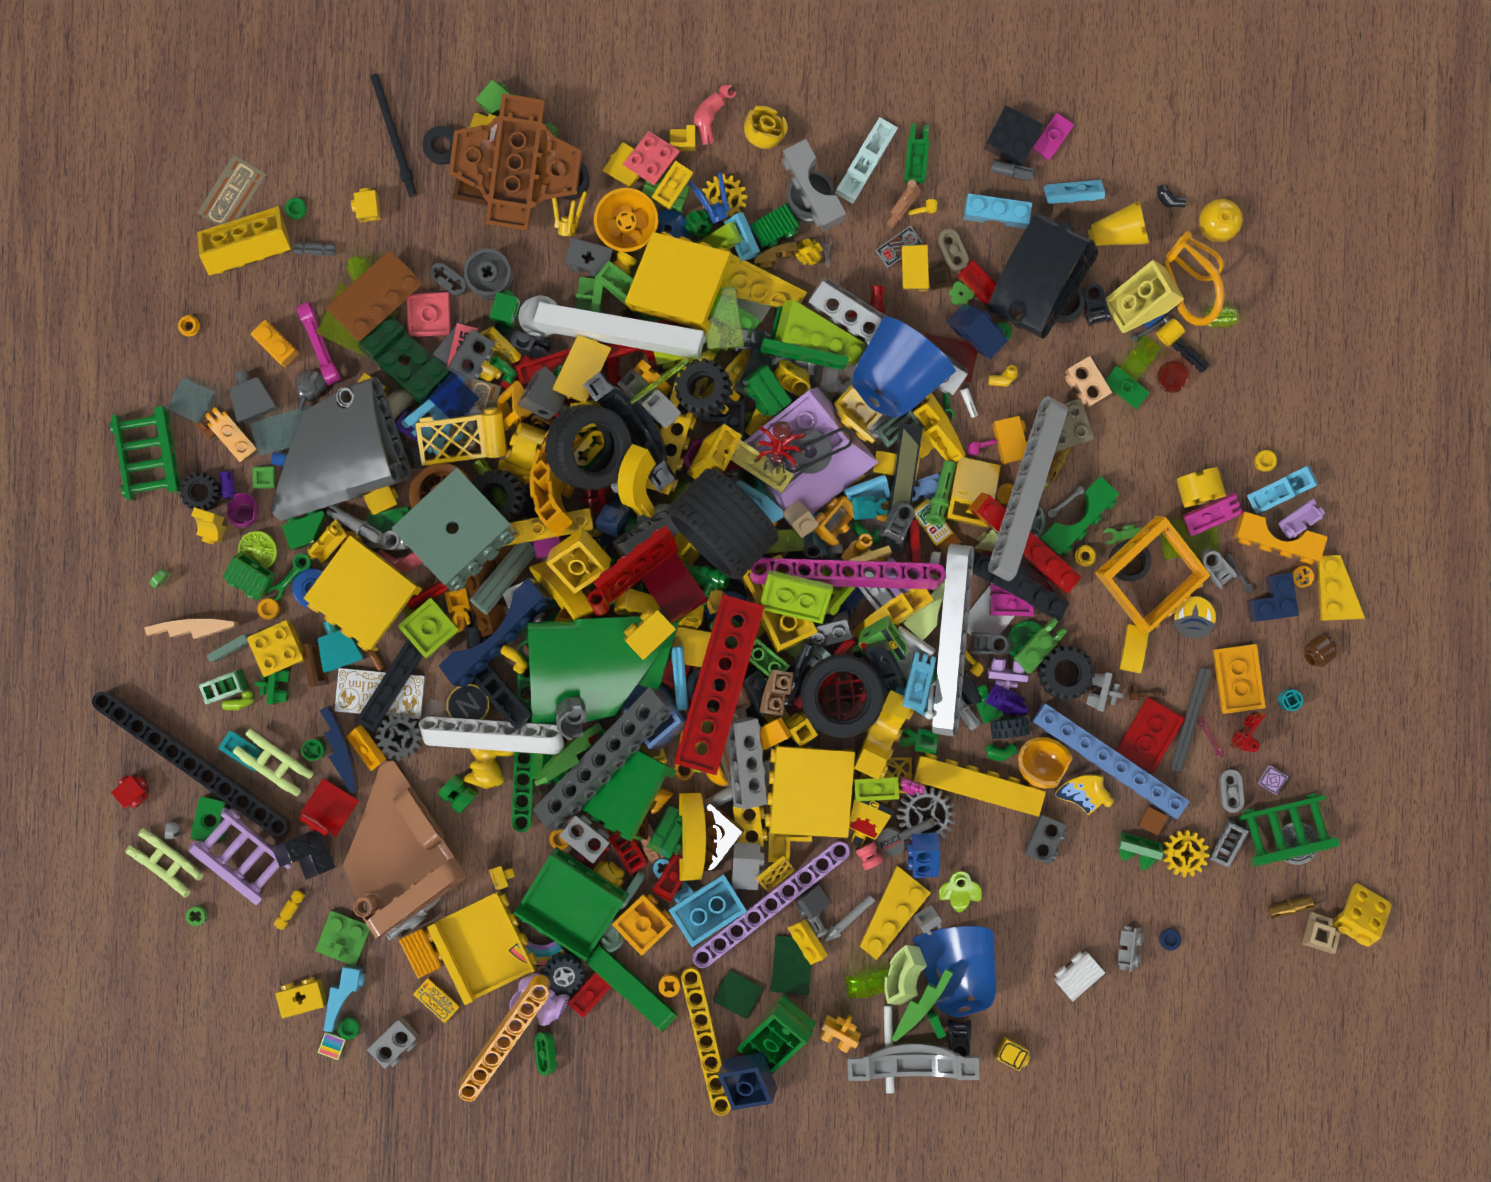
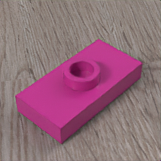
(1053, 136)

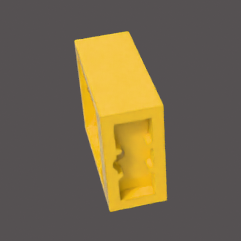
(711, 451)

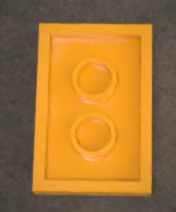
(1239, 678)

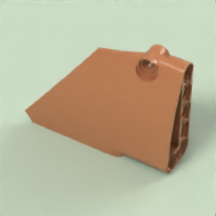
(397, 855)

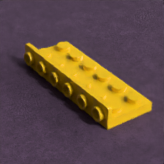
(535, 529)

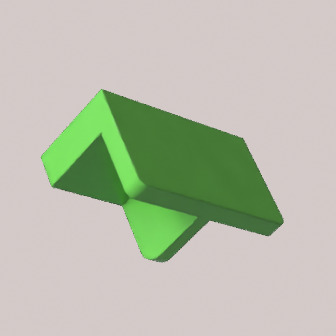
(589, 295)

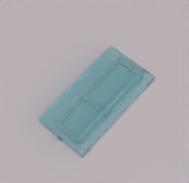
(276, 431)

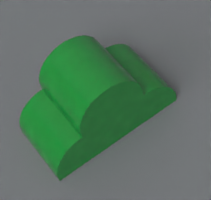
(779, 1033)

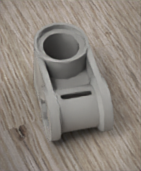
(1219, 569)

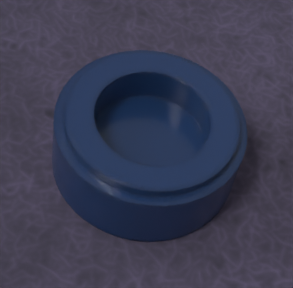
(1169, 939)

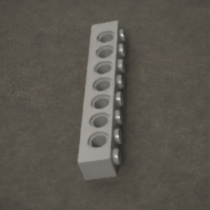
(865, 313)

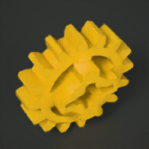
(732, 193)
(1185, 844)

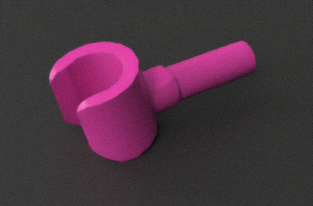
(974, 448)

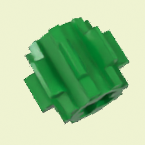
(698, 223)

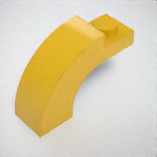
(633, 479)

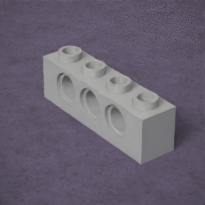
(741, 774)

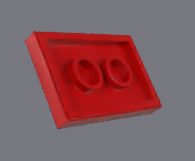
(1149, 735)

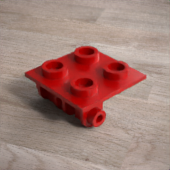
(1243, 739)

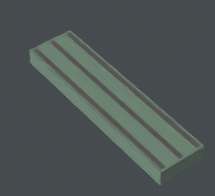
(502, 576)

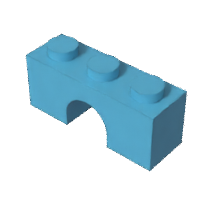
(985, 208)

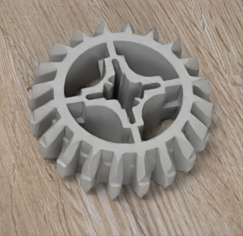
(931, 806)

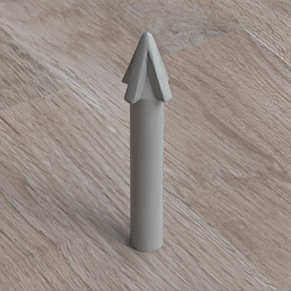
(835, 931)

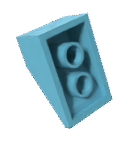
(707, 910)

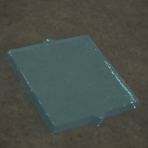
(191, 400)

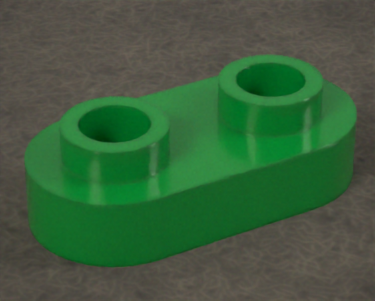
(545, 1053)

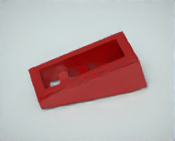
(626, 861)

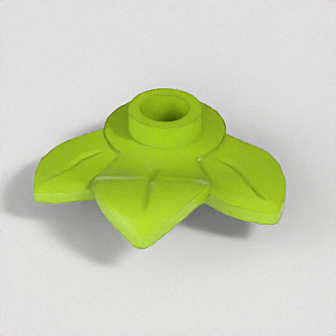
(960, 894)

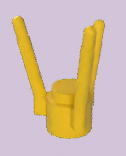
(568, 224)

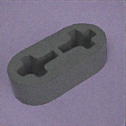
(451, 275)

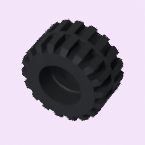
(715, 400)
(513, 488)
(1084, 677)

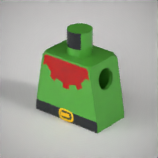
(879, 631)

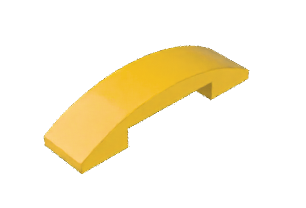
(693, 836)

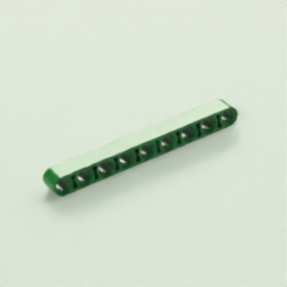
(519, 766)

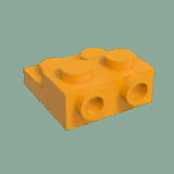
(643, 923)

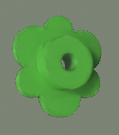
(957, 288)

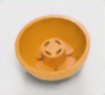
(625, 206)

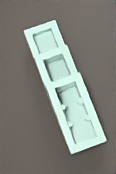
(866, 160)

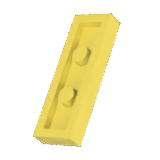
(744, 457)

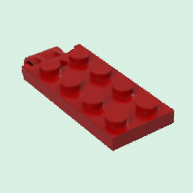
(631, 569)

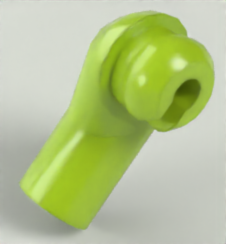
(237, 704)

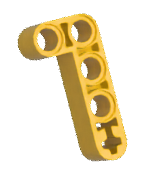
(636, 603)

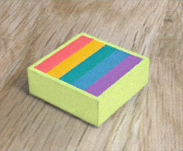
(332, 1045)

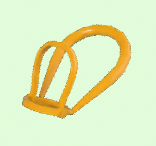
(1209, 267)

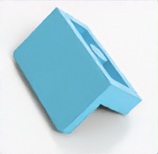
(748, 247)

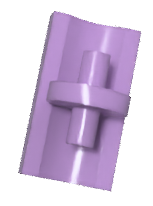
(999, 671)

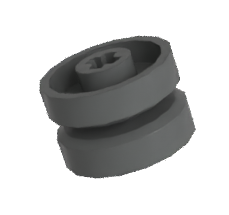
(820, 183)
(482, 263)

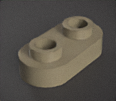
(953, 250)

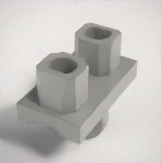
(1099, 701)

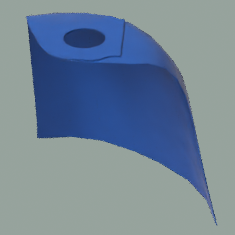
(901, 366)
(971, 957)

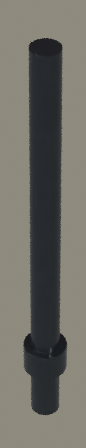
(406, 173)

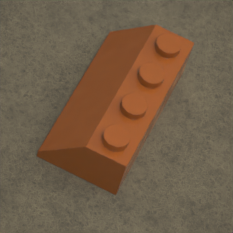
(373, 296)

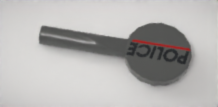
(894, 841)

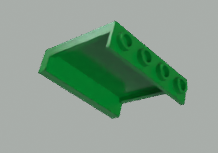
(628, 794)
(570, 903)

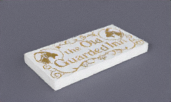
(357, 687)

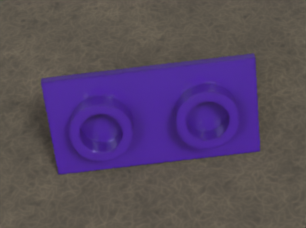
(1007, 701)

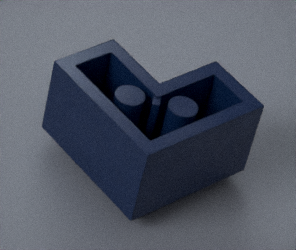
(977, 328)
(1280, 600)

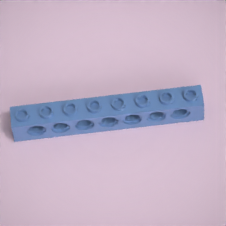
(1109, 761)

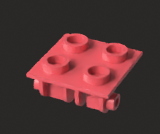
(651, 158)

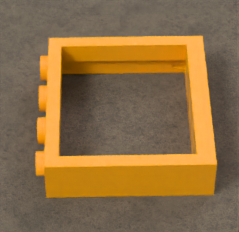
(1133, 548)

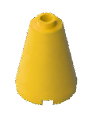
(1120, 228)

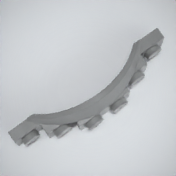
(913, 1060)

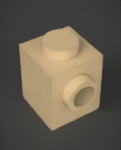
(800, 518)

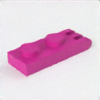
(1212, 514)
(910, 786)

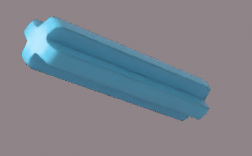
(679, 678)

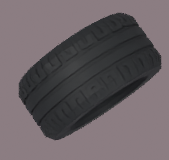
(560, 446)
(872, 706)

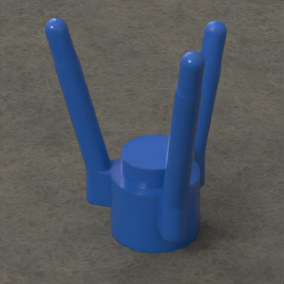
(716, 211)

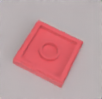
(429, 314)

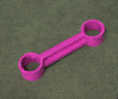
(327, 366)

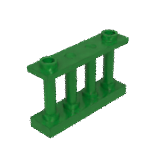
(167, 460)
(1283, 852)

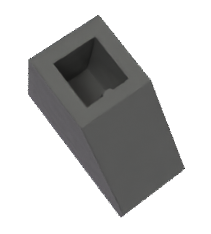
(812, 902)

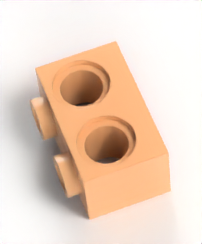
(1093, 379)

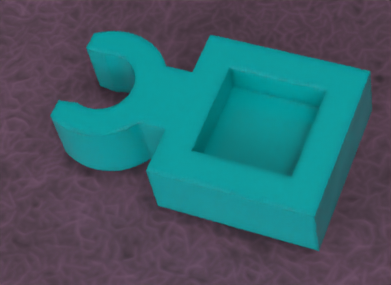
(867, 508)

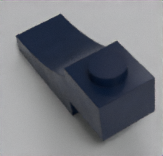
(613, 517)

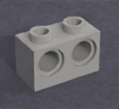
(581, 843)
(390, 1040)

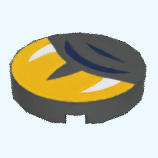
(1194, 617)

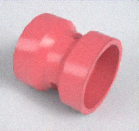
(866, 851)

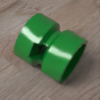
(463, 799)

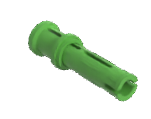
(940, 501)

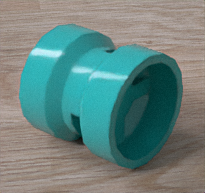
(1286, 697)

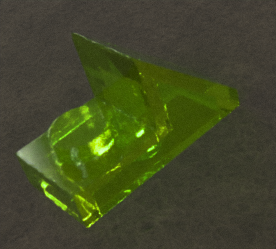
(1140, 357)

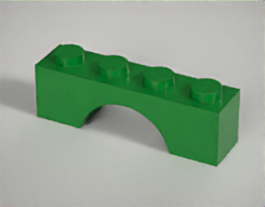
(1098, 498)

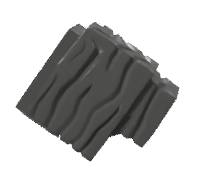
(569, 717)

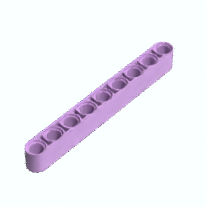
(765, 913)

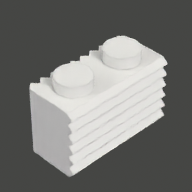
(1078, 975)

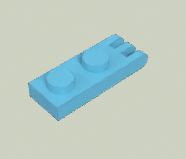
(1074, 191)
(918, 682)

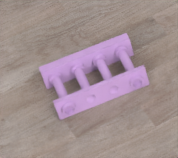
(219, 863)

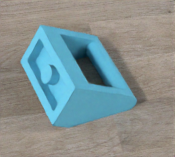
(875, 487)
(765, 503)

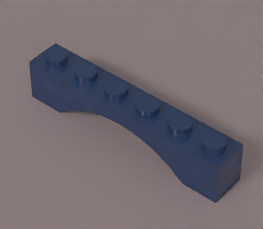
(526, 604)

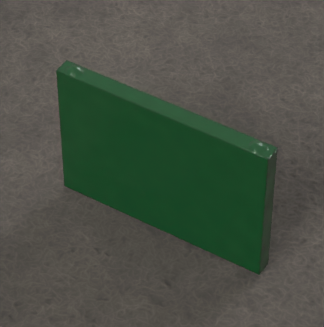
(790, 968)

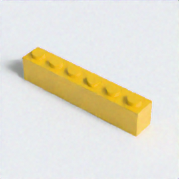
(978, 785)

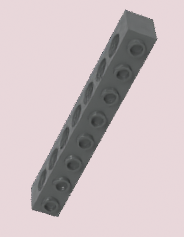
(593, 761)

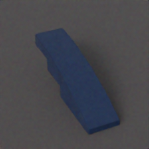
(342, 758)

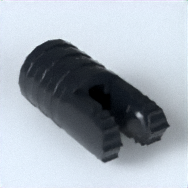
(473, 634)
(969, 691)

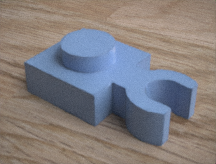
(927, 487)

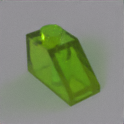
(866, 983)

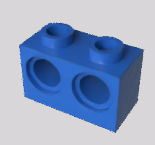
(924, 855)

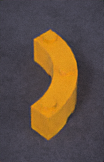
(546, 493)

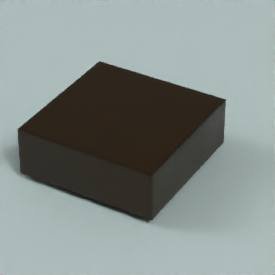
(939, 277)

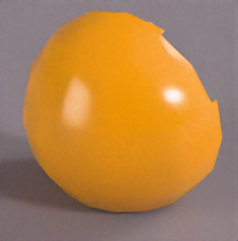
(1043, 762)

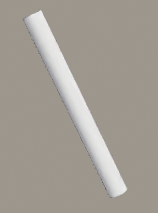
(888, 1035)

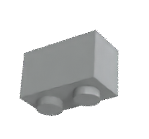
(746, 865)

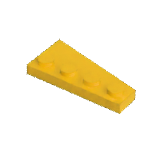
(759, 285)

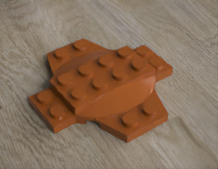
(515, 162)

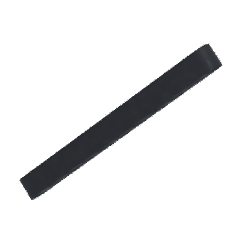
(181, 762)

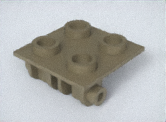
(1075, 427)

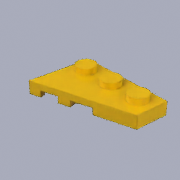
(1336, 591)

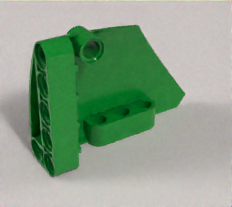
(586, 662)

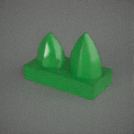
(1147, 849)

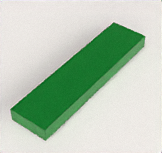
(804, 354)

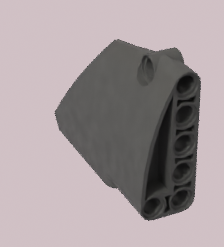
(341, 452)

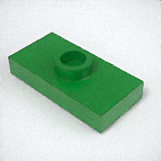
(1126, 387)

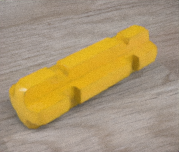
(289, 909)

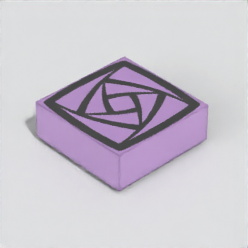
(1272, 780)

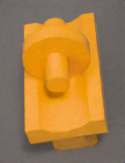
(842, 1030)

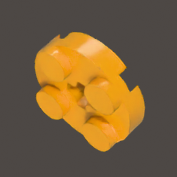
(650, 375)

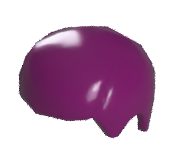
(242, 510)

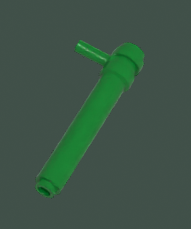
(707, 578)

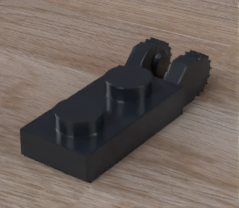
(525, 343)
(885, 665)

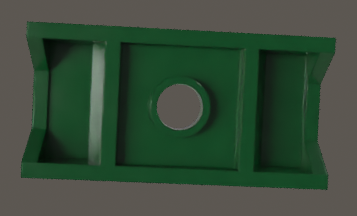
(388, 344)

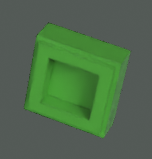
(264, 477)

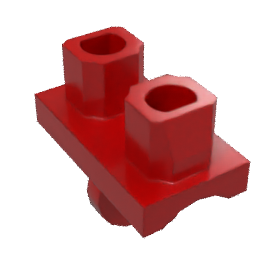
(596, 499)

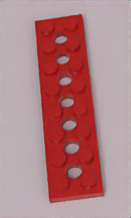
(705, 691)

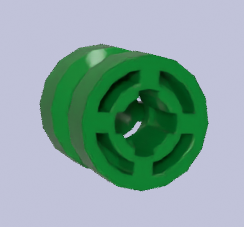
(311, 752)

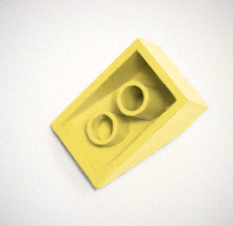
(1144, 297)

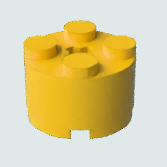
(525, 444)
(1201, 487)

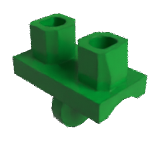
(273, 694)

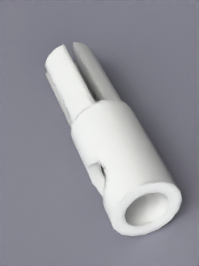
(969, 402)

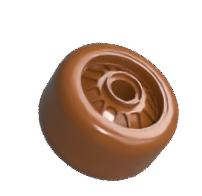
(428, 479)

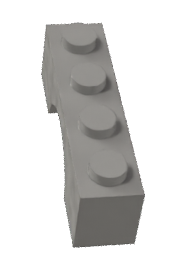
(825, 208)
(654, 402)

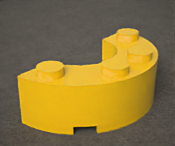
(879, 739)

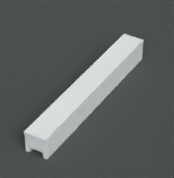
(620, 330)

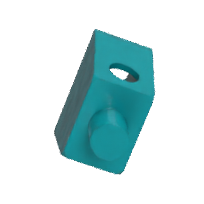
(337, 649)

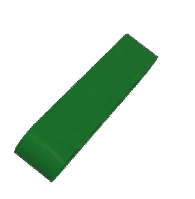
(631, 988)

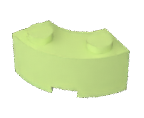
(903, 975)

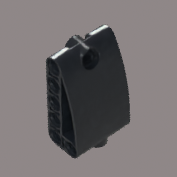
(1042, 275)

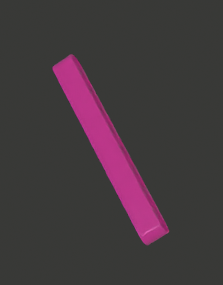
(857, 569)

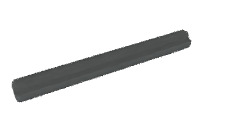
(1191, 719)

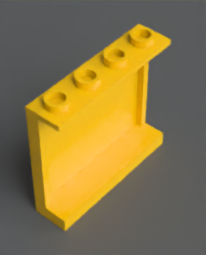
(678, 280)
(361, 593)
(810, 791)
(478, 944)

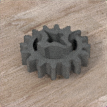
(397, 728)

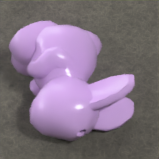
(551, 1009)

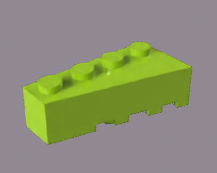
(807, 329)

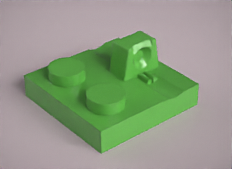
(343, 938)

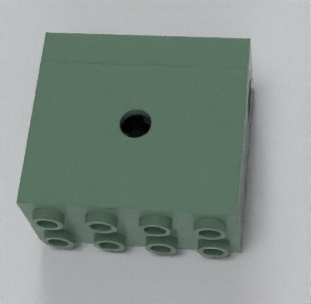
(432, 527)

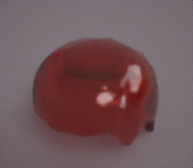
(1172, 376)

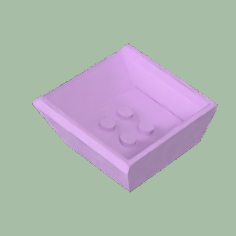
(816, 413)

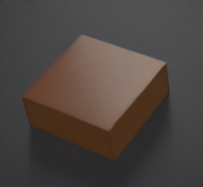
(1152, 820)

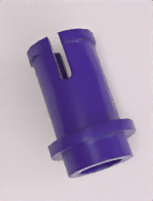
(227, 485)

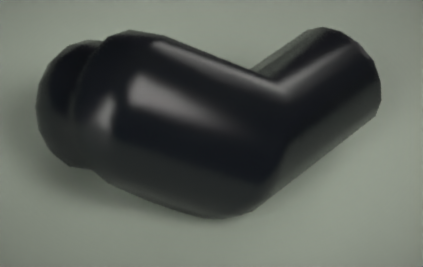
(1168, 198)

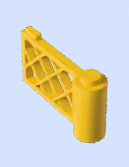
(490, 430)

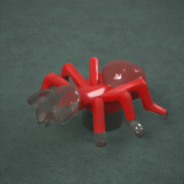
(779, 445)

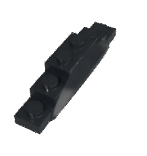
(640, 424)
(1025, 585)

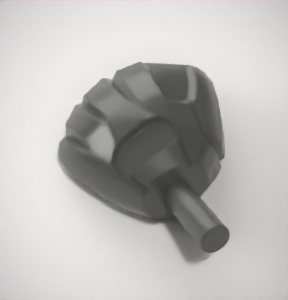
(309, 386)

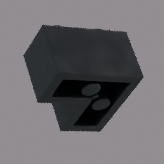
(733, 418)
(310, 852)

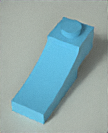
(1283, 489)
(350, 981)

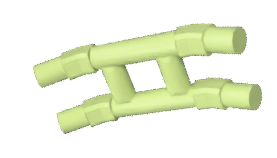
(275, 776)
(168, 875)

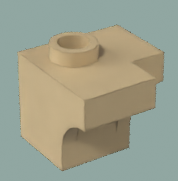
(1321, 934)

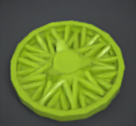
(259, 547)

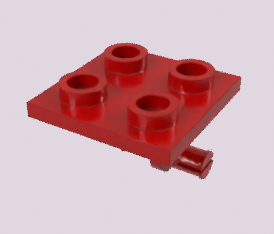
(328, 808)

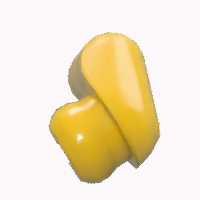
(515, 656)

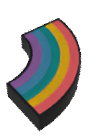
(542, 951)

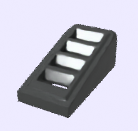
(1239, 838)

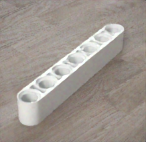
(491, 735)

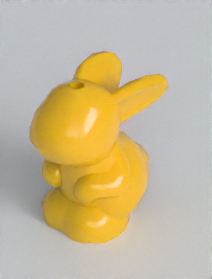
(486, 771)

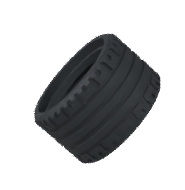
(723, 523)

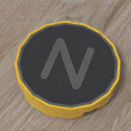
(468, 703)

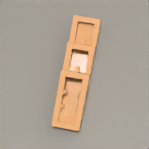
(197, 627)

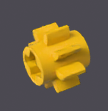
(809, 251)

